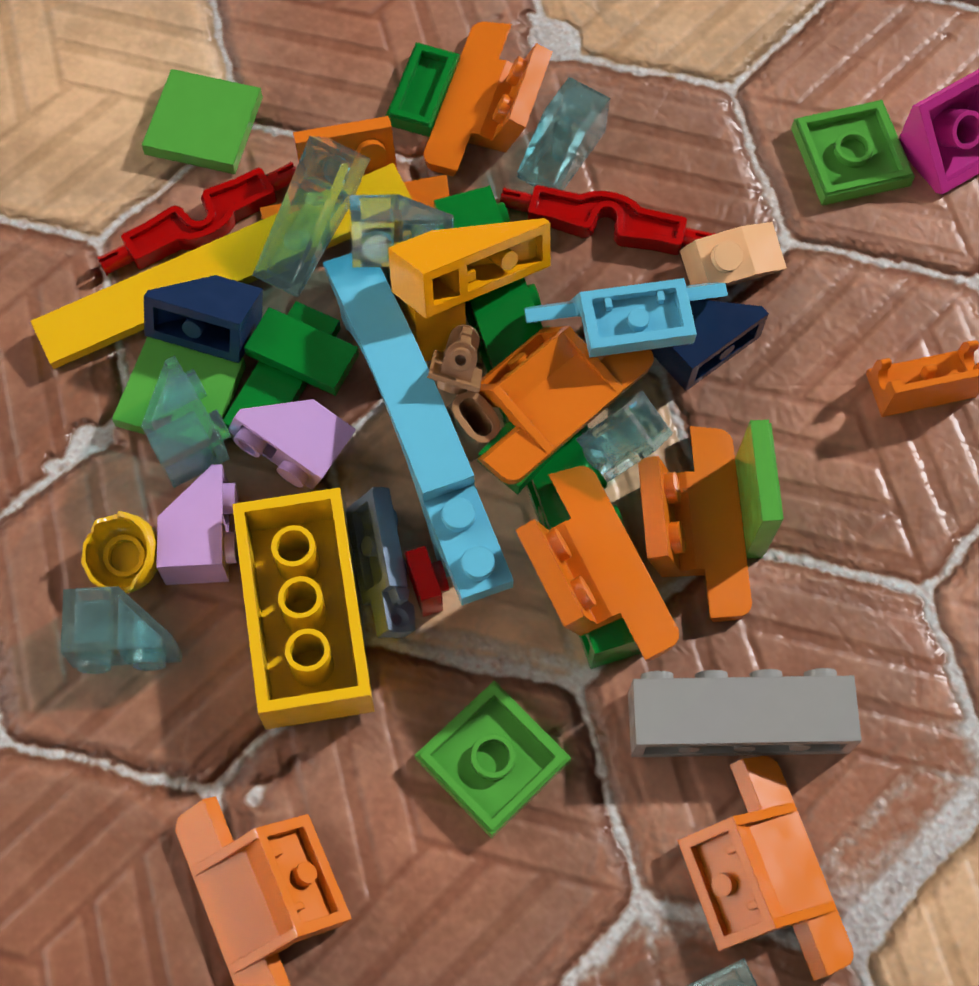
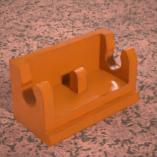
(925, 380)

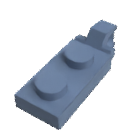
(380, 563)

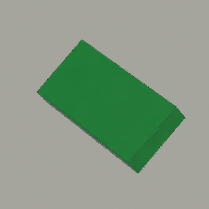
(422, 89)
(302, 351)

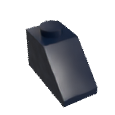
(205, 315)
(721, 333)

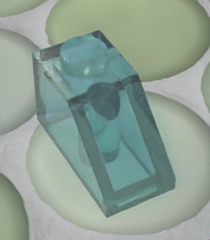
(565, 135)

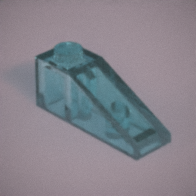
(310, 213)

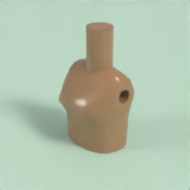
(474, 422)

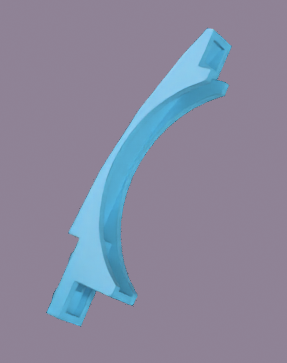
(426, 434)

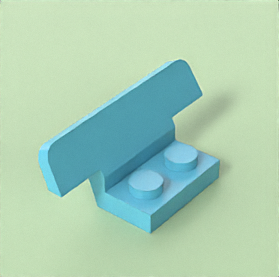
(633, 315)

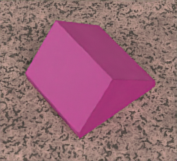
(944, 135)

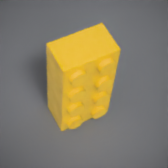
(302, 609)

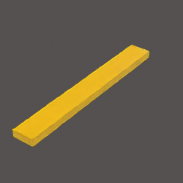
(119, 309)

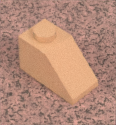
(734, 255)

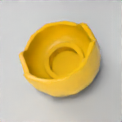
(120, 552)

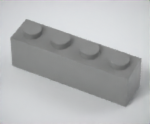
(743, 714)

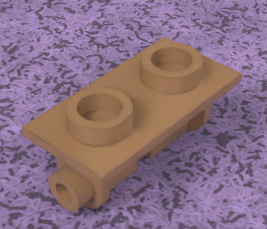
(457, 366)

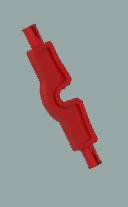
(580, 213)
(177, 231)

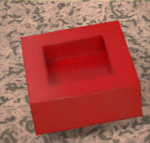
(427, 580)

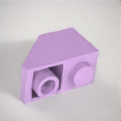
(295, 436)
(195, 532)

